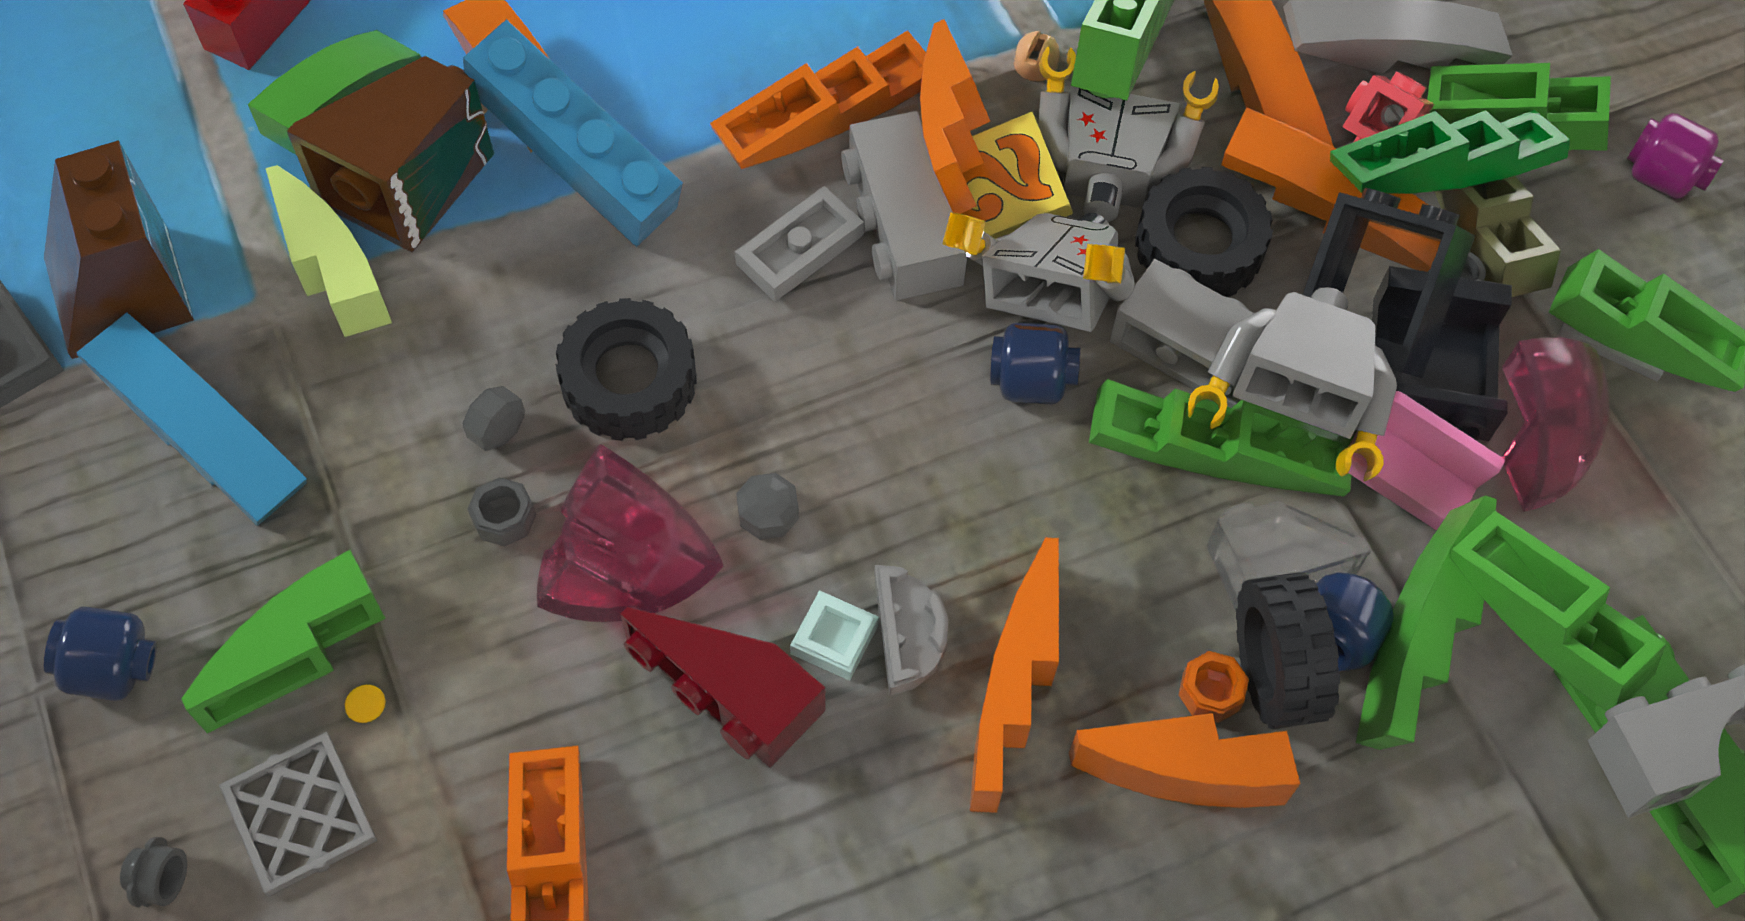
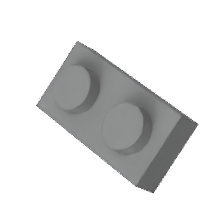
(799, 243)

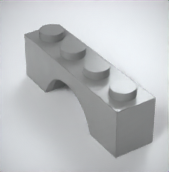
(1668, 747)

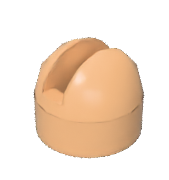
(1032, 42)

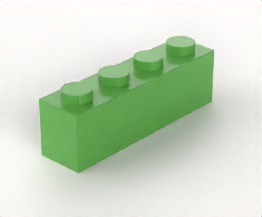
(1117, 44)
(1710, 824)

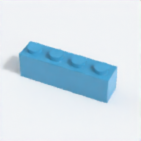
(572, 133)

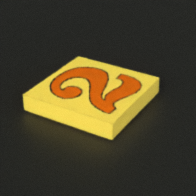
(1015, 177)

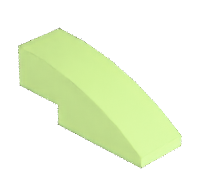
(327, 255)

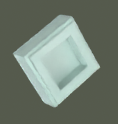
(834, 635)

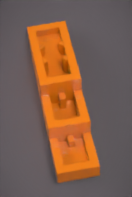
(1264, 64)
(822, 104)
(949, 113)
(1311, 183)
(1023, 658)
(547, 836)

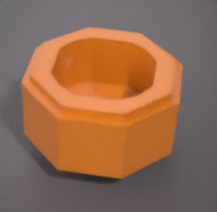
(1214, 686)

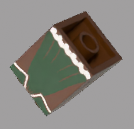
(396, 149)
(109, 249)

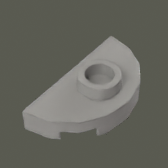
(911, 627)

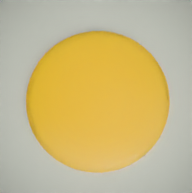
(365, 703)

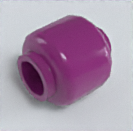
(1675, 156)

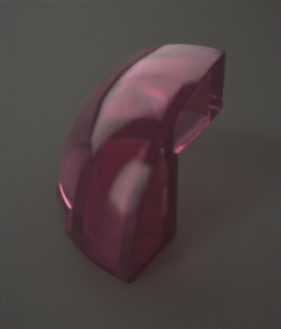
(1565, 414)
(622, 546)

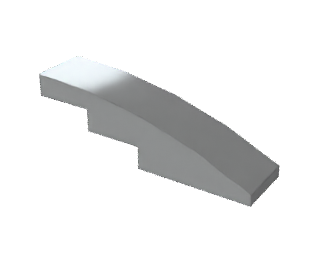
(1385, 31)

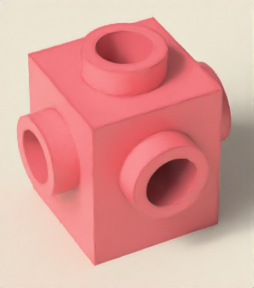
(1372, 99)

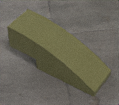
(1505, 234)

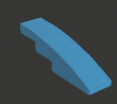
(192, 418)

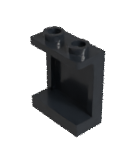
(1464, 363)

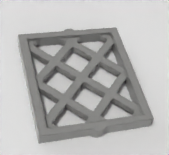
(318, 859)

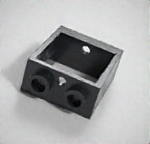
(1343, 242)

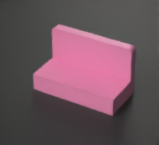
(1427, 463)

